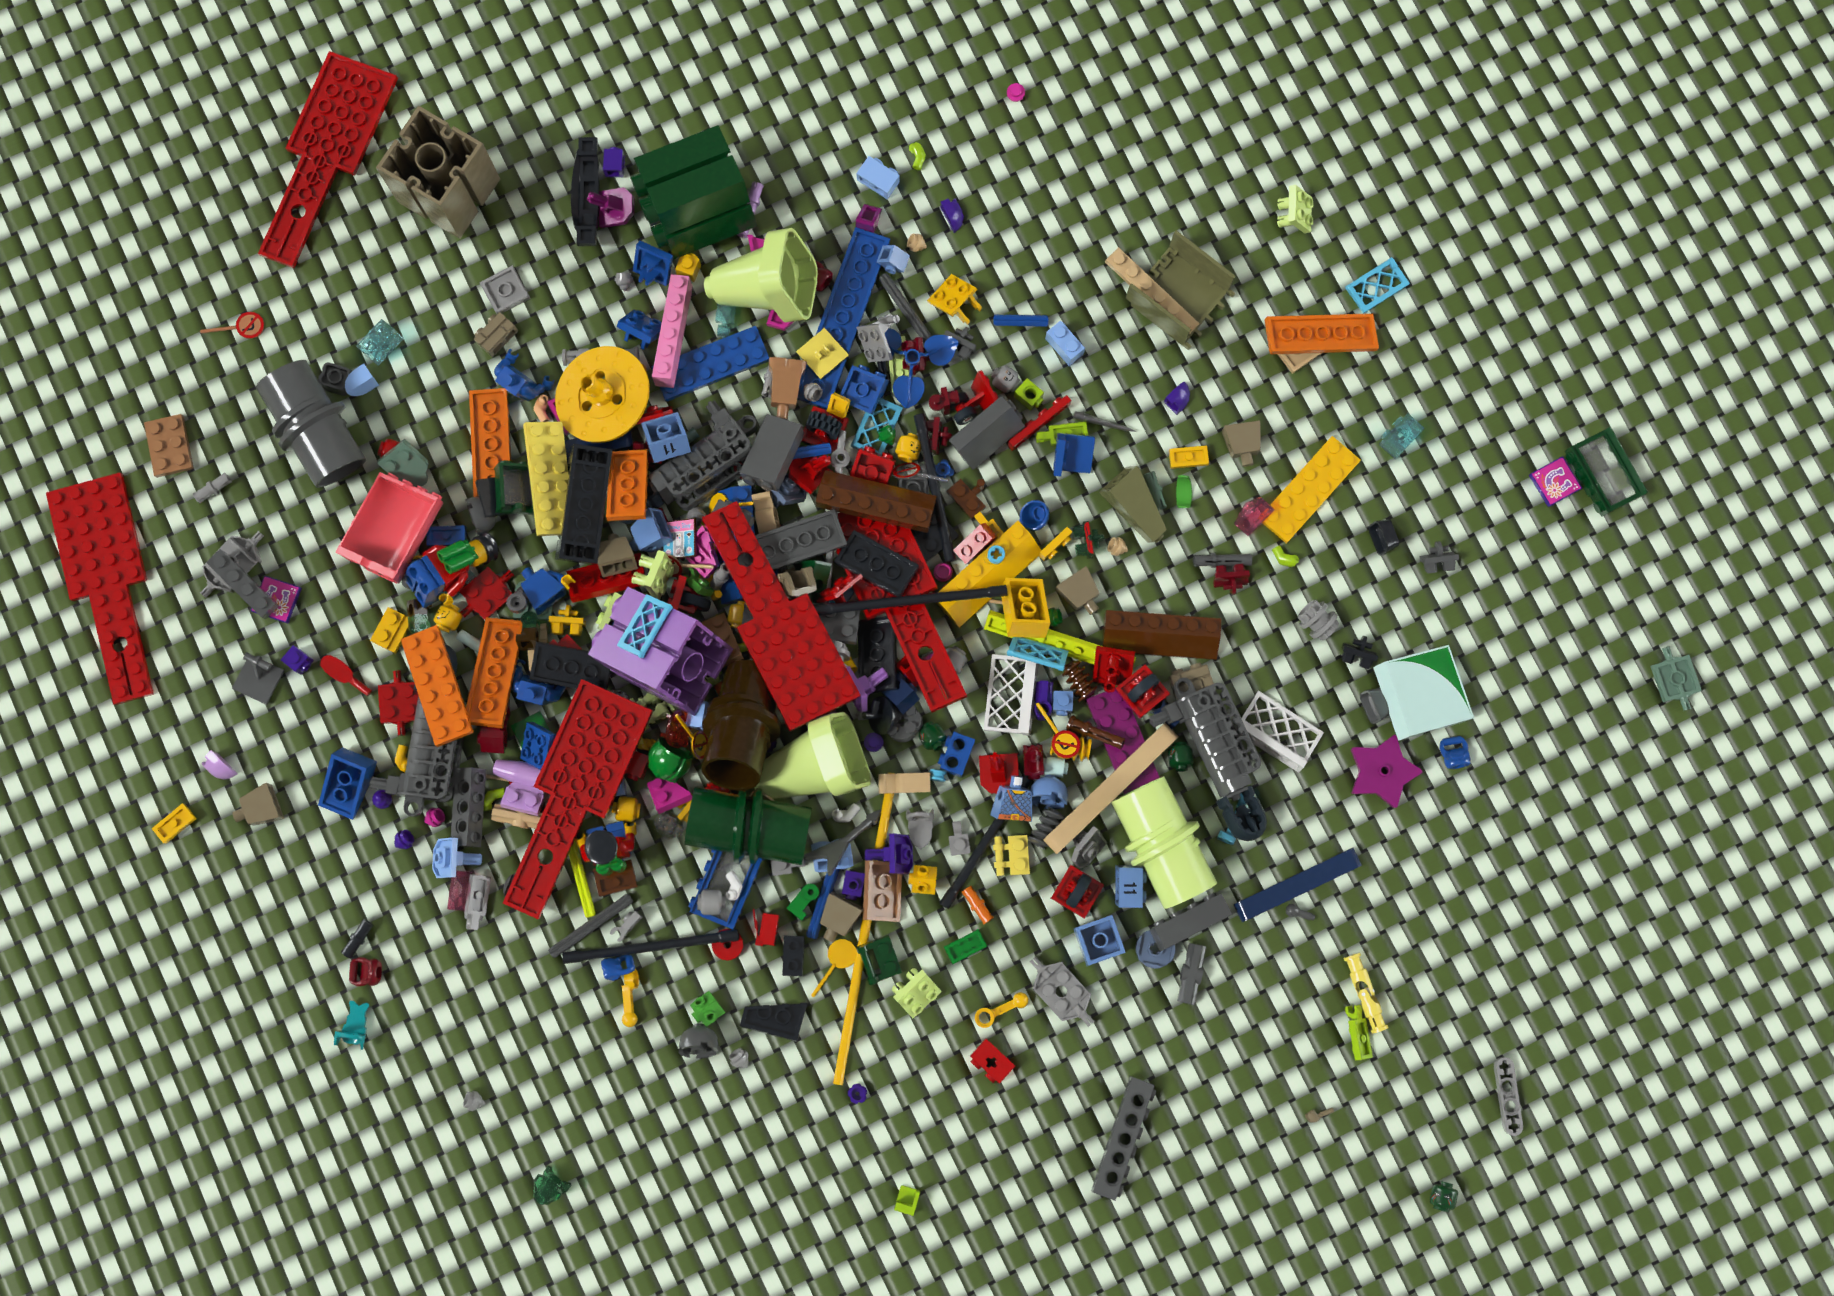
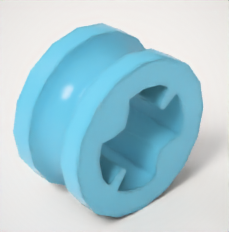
(992, 550)
(937, 775)

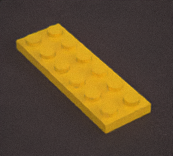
(1310, 488)

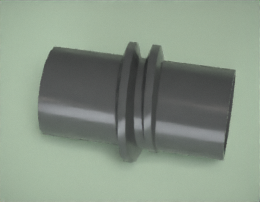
(310, 423)

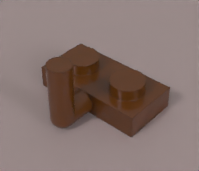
(967, 498)

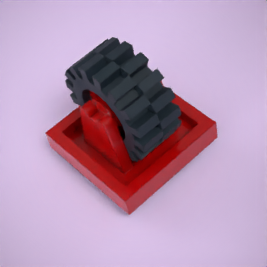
(823, 428)

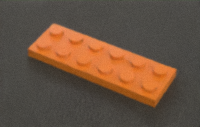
(1321, 333)
(488, 431)
(494, 673)
(437, 686)

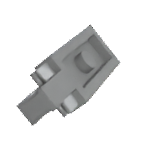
(476, 900)

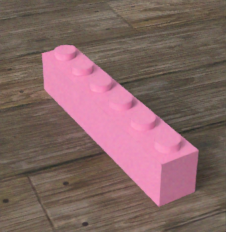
(672, 331)

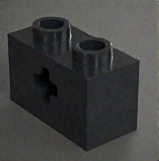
(793, 956)

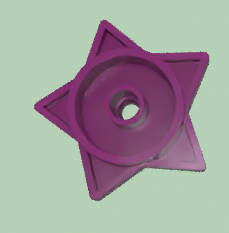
(1371, 779)

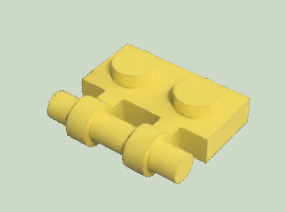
(1018, 855)

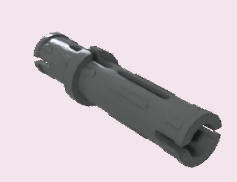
(1217, 560)

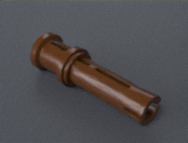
(1087, 730)

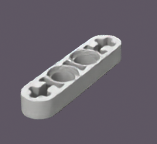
(1507, 1096)

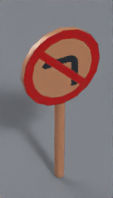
(248, 326)

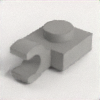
(958, 843)
(782, 868)
(630, 921)

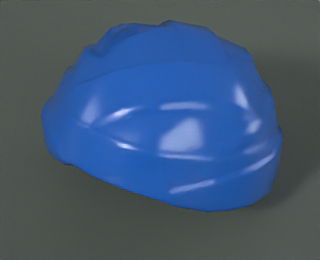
(1034, 515)

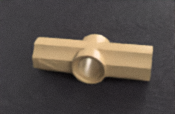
(515, 818)

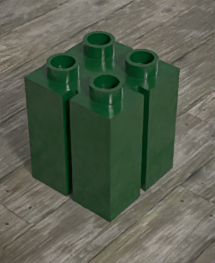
(693, 193)

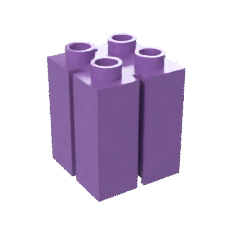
(675, 660)

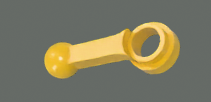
(631, 982)
(1019, 1000)

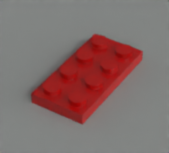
(591, 584)

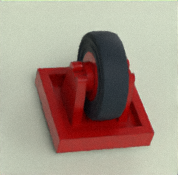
(686, 599)
(1142, 691)
(1077, 891)

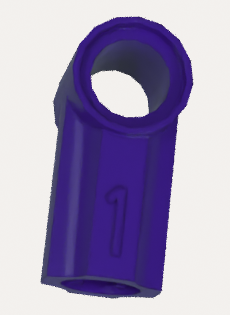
(1043, 696)

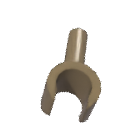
(1312, 1116)

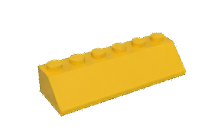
(1019, 553)

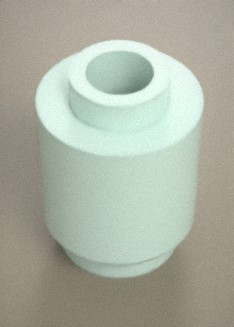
(1055, 766)

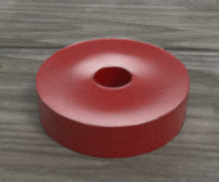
(728, 953)

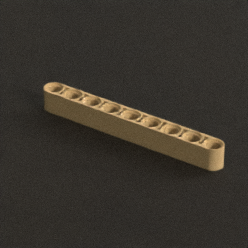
(1110, 788)

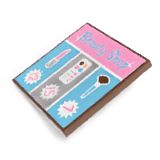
(684, 538)

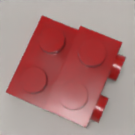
(873, 465)

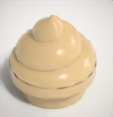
(916, 242)
(1117, 546)

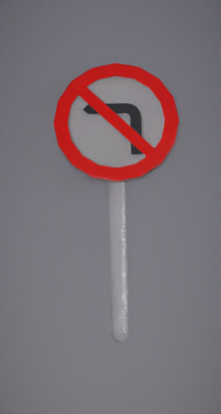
(910, 470)

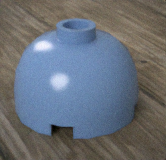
(1049, 792)

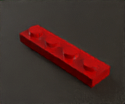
(1045, 417)

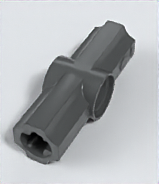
(1191, 974)

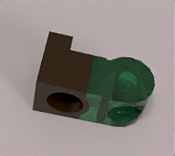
(417, 616)
(530, 631)

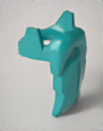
(354, 1029)

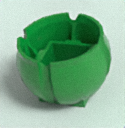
(669, 762)

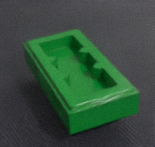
(965, 946)

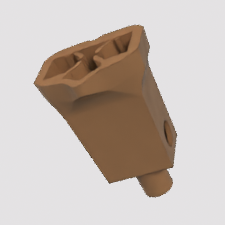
(785, 383)

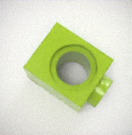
(1029, 387)

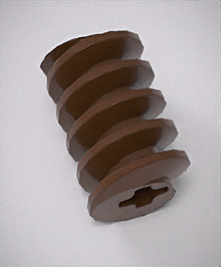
(1079, 680)

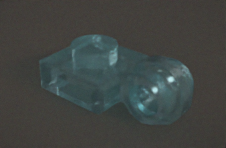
(725, 315)

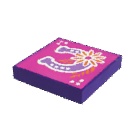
(1555, 481)
(284, 595)

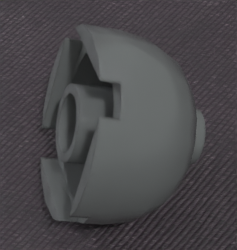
(477, 515)
(698, 1041)

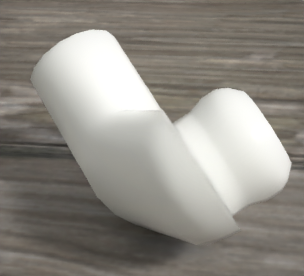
(845, 815)
(735, 888)

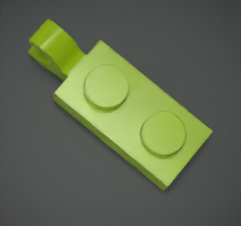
(1072, 428)
(1359, 1033)

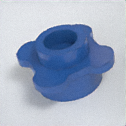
(944, 465)

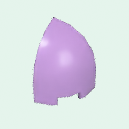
(218, 766)

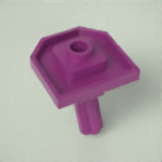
(615, 206)

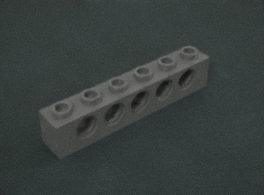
(1120, 1126)

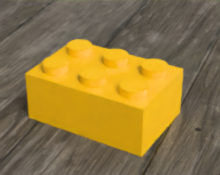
(1025, 608)

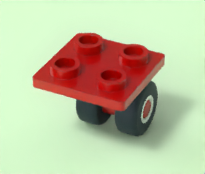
(983, 396)

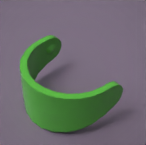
(1183, 492)

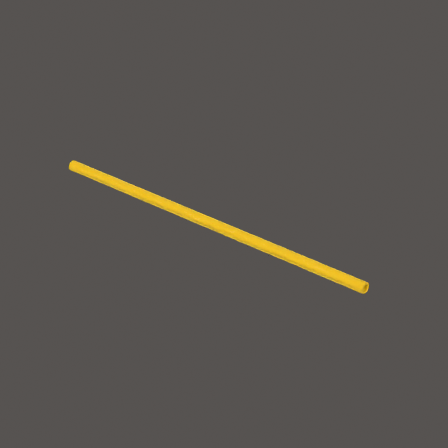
(858, 964)

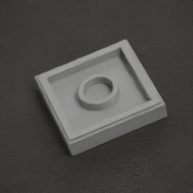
(504, 290)

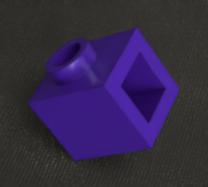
(614, 162)
(297, 660)
(853, 885)

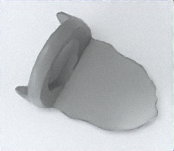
(920, 827)

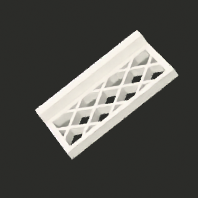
(1028, 695)
(1274, 746)

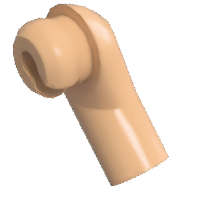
(540, 408)

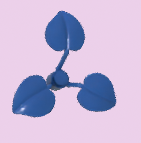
(940, 352)

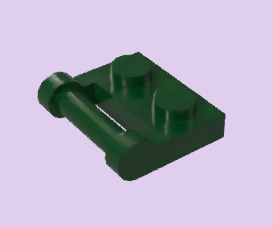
(885, 957)

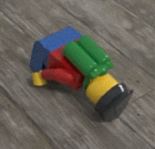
(447, 568)
(608, 847)

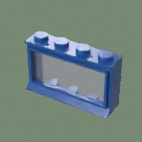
(716, 879)

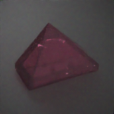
(1253, 514)
(458, 891)

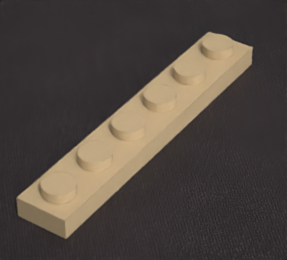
(1132, 273)

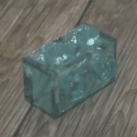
(379, 342)

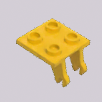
(952, 295)

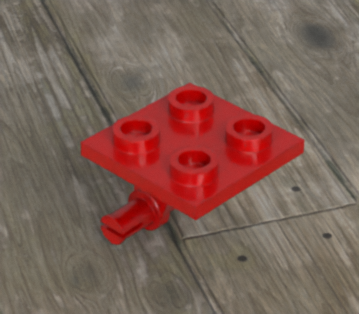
(840, 586)

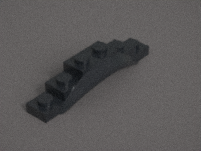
(585, 180)

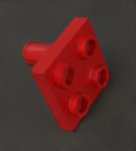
(1112, 666)

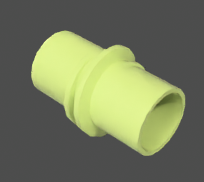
(1164, 843)

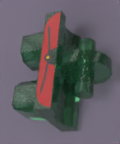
(1083, 531)

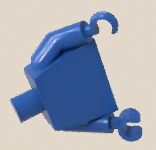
(534, 691)

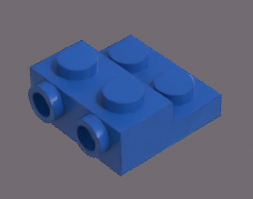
(864, 388)

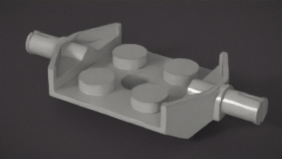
(244, 554)
(1073, 1003)

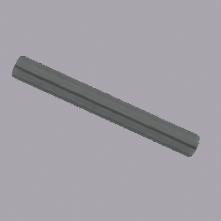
(904, 306)
(590, 925)

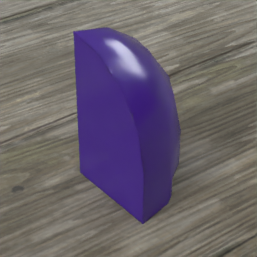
(952, 213)
(1178, 398)

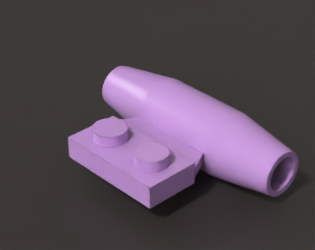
(520, 794)

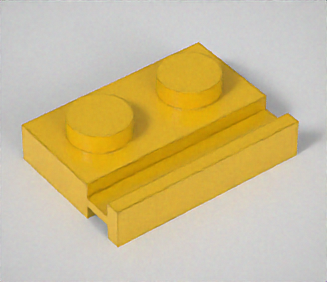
(391, 630)

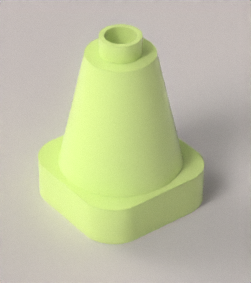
(770, 278)
(818, 761)

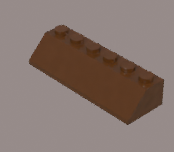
(876, 501)
(1162, 634)

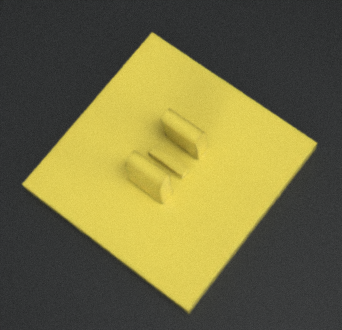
(822, 353)

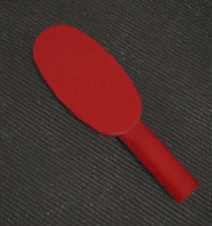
(341, 672)

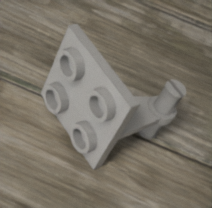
(874, 339)

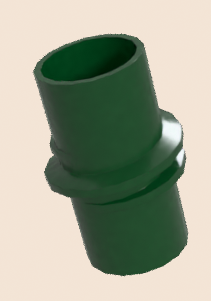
(747, 826)

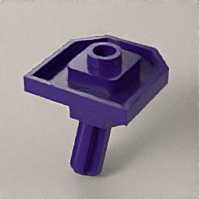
(898, 854)

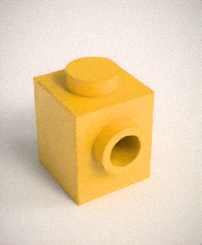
(688, 266)

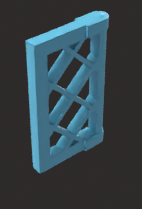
(1376, 300)
(861, 430)
(632, 630)
(1043, 649)

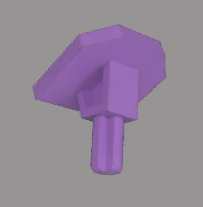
(866, 686)

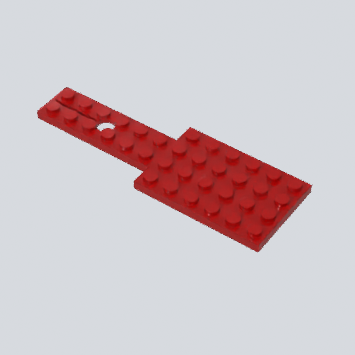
(329, 138)
(100, 563)
(911, 622)
(784, 635)
(580, 776)

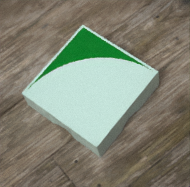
(1423, 692)

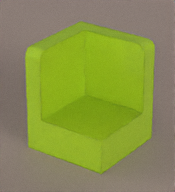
(907, 1200)

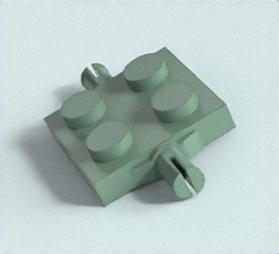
(1676, 678)

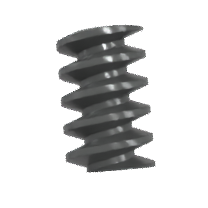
(1048, 824)

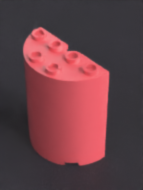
(390, 526)

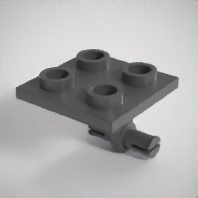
(257, 678)

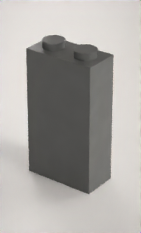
(987, 432)
(772, 453)

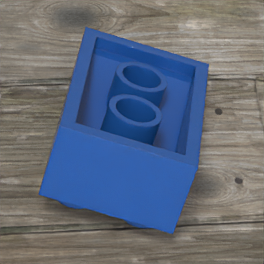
(346, 782)

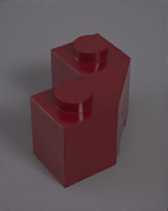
(494, 739)

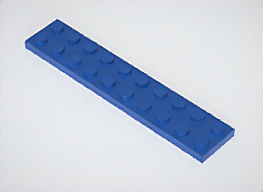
(847, 306)

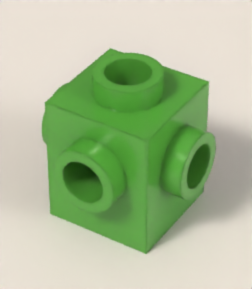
(706, 1009)

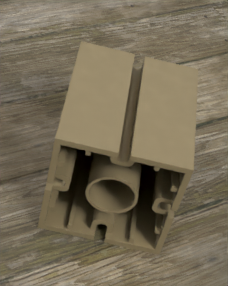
(438, 172)

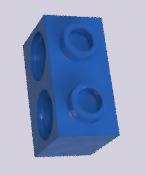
(960, 755)

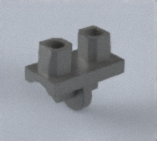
(966, 346)
(1447, 559)

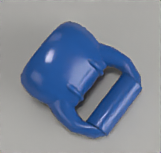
(1456, 757)
(612, 967)

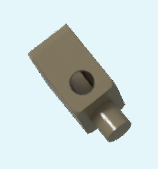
(1243, 441)
(616, 556)
(1079, 591)
(259, 806)
(839, 916)

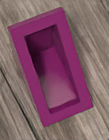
(868, 218)

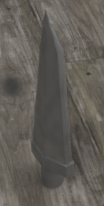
(1095, 420)

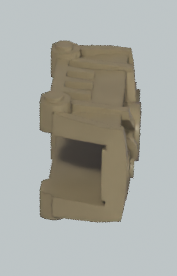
(797, 582)

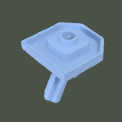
(447, 858)

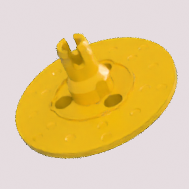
(583, 387)

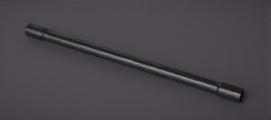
(991, 592)

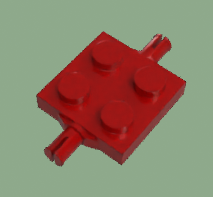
(486, 593)
(397, 702)

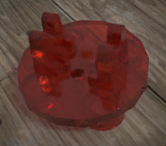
(675, 733)

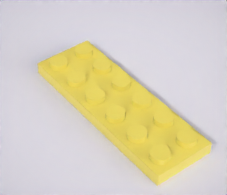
(547, 474)

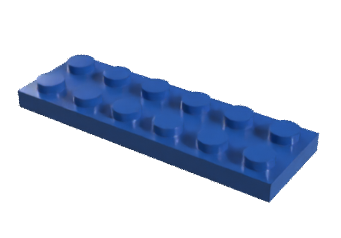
(717, 362)

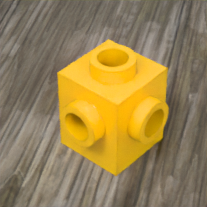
(923, 879)

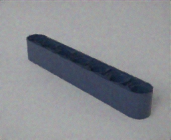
(1297, 885)

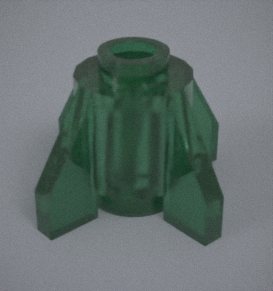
(549, 1187)

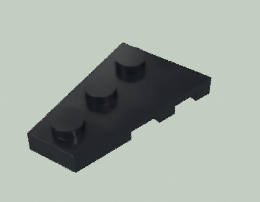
(775, 1020)

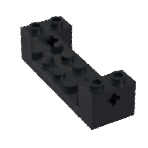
(584, 504)

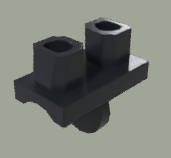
(1367, 656)

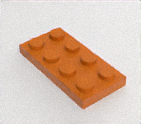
(627, 485)

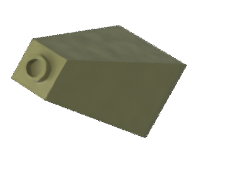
(1134, 502)

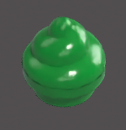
(887, 434)
(1055, 617)

